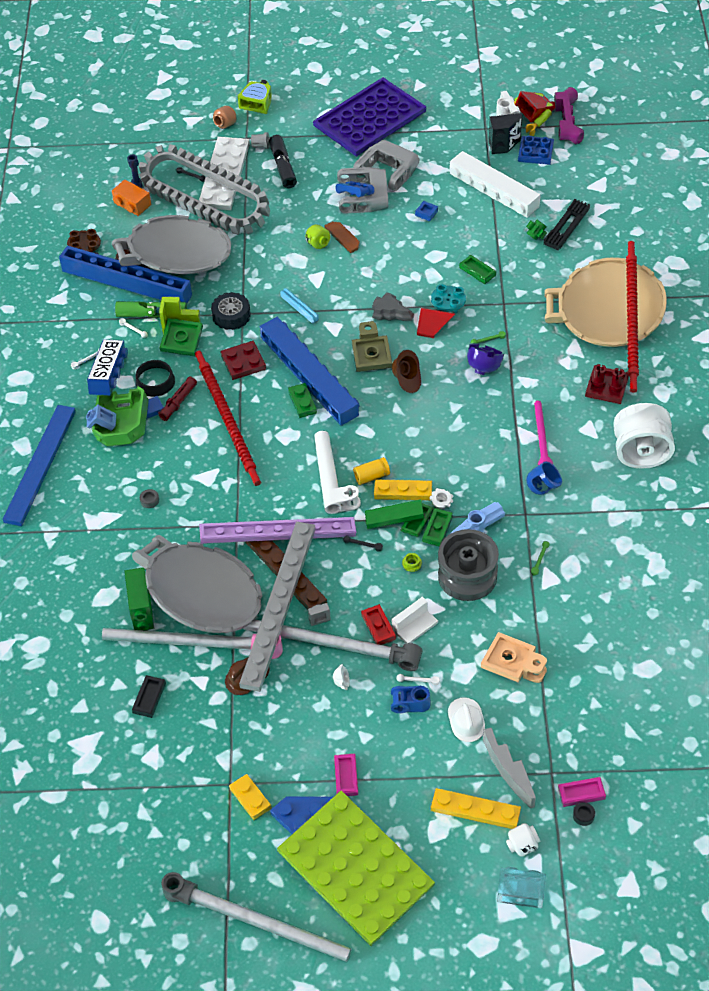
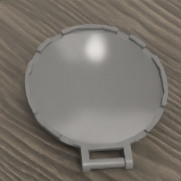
(175, 245)
(200, 585)

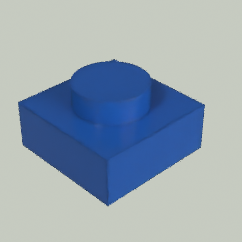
(426, 211)

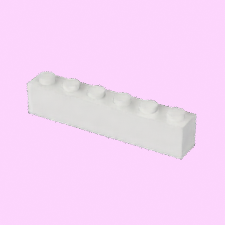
(495, 184)

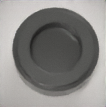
(149, 498)

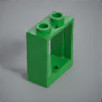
(139, 599)

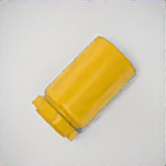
(371, 471)

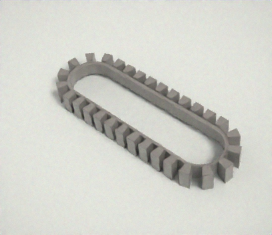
(196, 206)

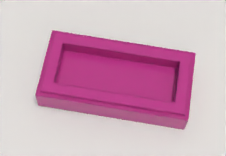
(346, 774)
(581, 791)

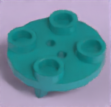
(448, 298)

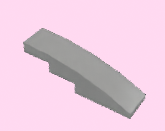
(512, 772)

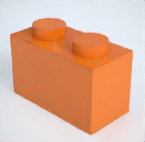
(131, 197)

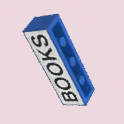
(107, 367)

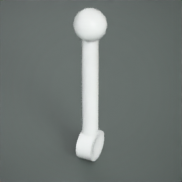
(122, 322)
(75, 365)
(434, 680)

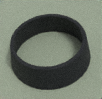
(157, 390)

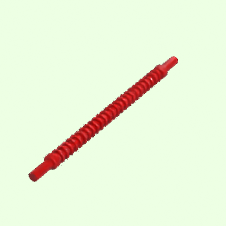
(633, 371)

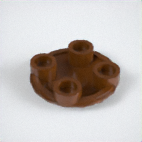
(84, 240)

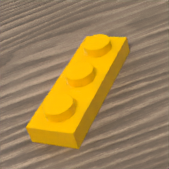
(403, 490)

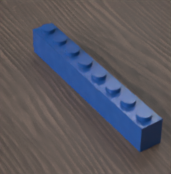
(130, 278)
(310, 371)

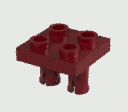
(607, 384)

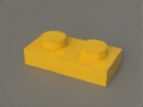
(250, 797)

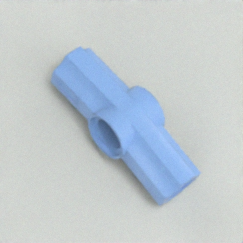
(482, 518)

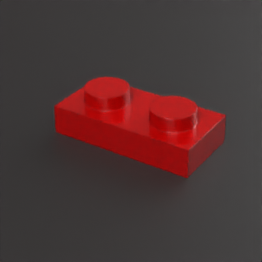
(378, 625)

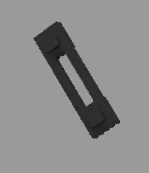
(575, 209)

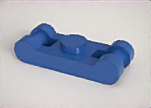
(355, 188)

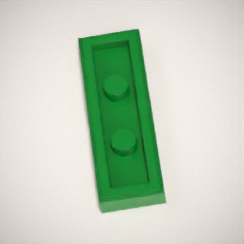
(394, 514)

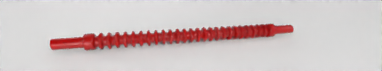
(228, 419)

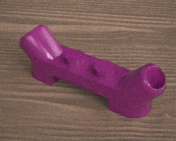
(567, 126)

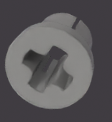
(260, 140)

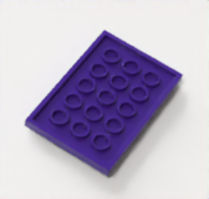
(369, 116)

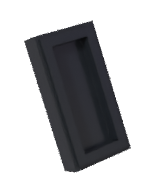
(148, 696)

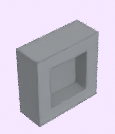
(319, 614)

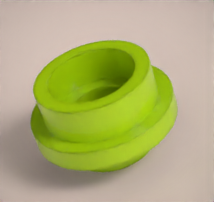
(412, 558)

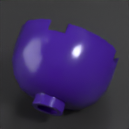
(484, 358)

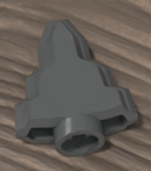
(390, 308)

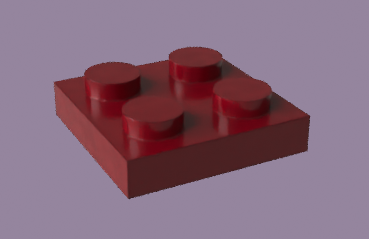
(243, 360)

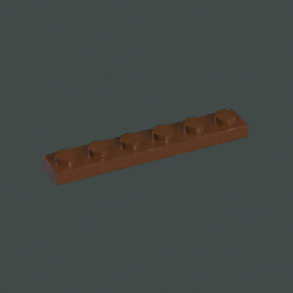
(273, 558)

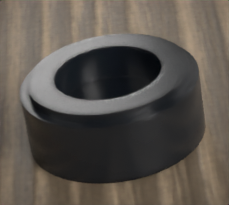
(583, 814)

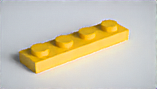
(475, 808)

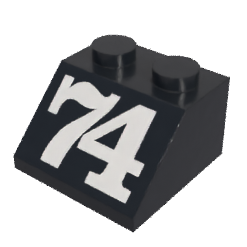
(504, 132)

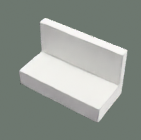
(413, 621)

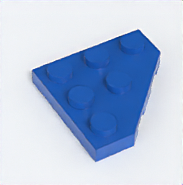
(296, 810)

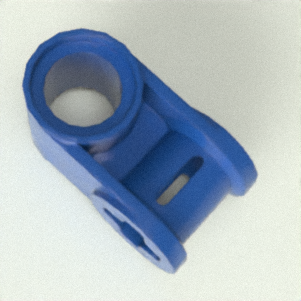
(409, 699)

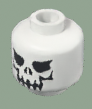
(523, 839)

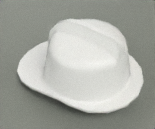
(466, 719)

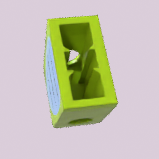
(255, 97)

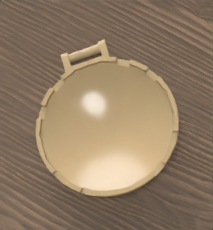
(596, 302)

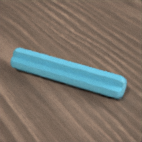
(299, 305)

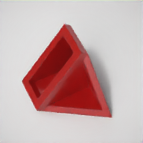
(432, 321)

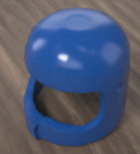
(546, 473)

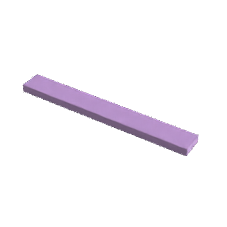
(274, 530)

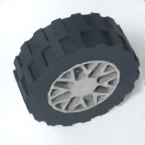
(231, 311)

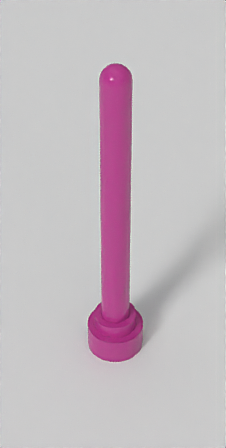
(541, 433)

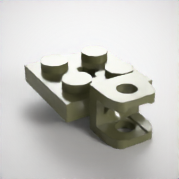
(371, 342)

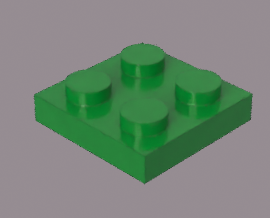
(181, 337)

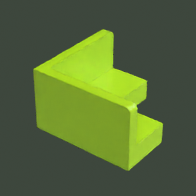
(171, 308)

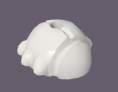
(441, 498)
(341, 677)

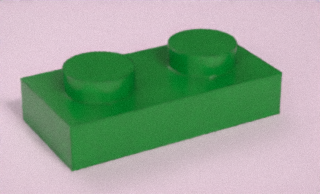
(302, 400)
(437, 527)

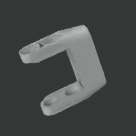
(391, 155)
(372, 176)

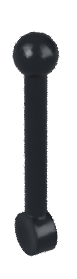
(180, 170)
(378, 547)

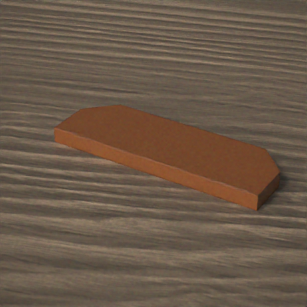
(343, 236)

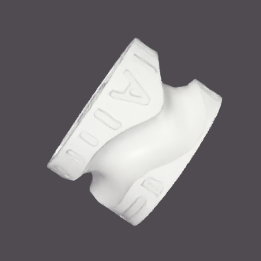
(644, 435)

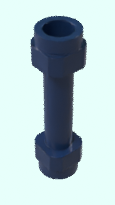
(133, 163)

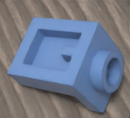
(101, 417)

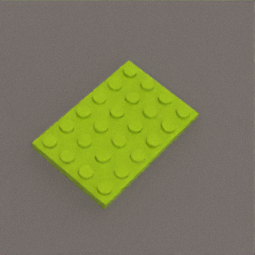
(356, 867)

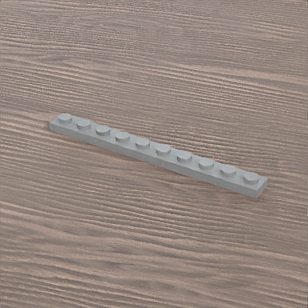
(277, 607)

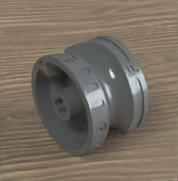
(468, 565)

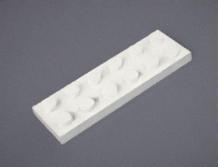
(230, 155)

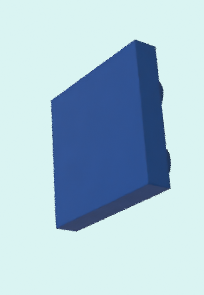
(536, 150)

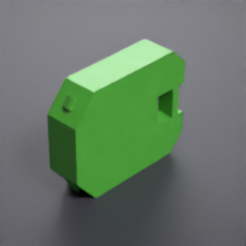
(129, 419)

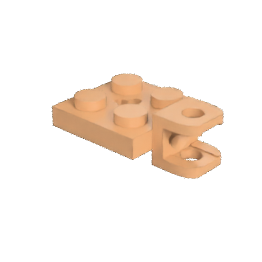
(522, 661)

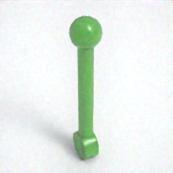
(501, 335)
(535, 571)

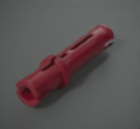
(174, 402)

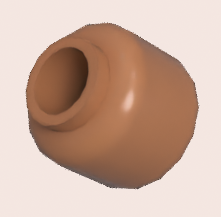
(224, 117)

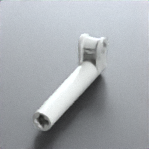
(334, 498)

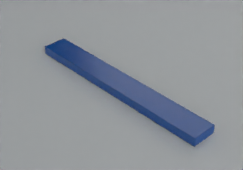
(39, 465)

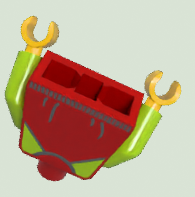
(534, 108)

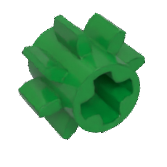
(536, 229)

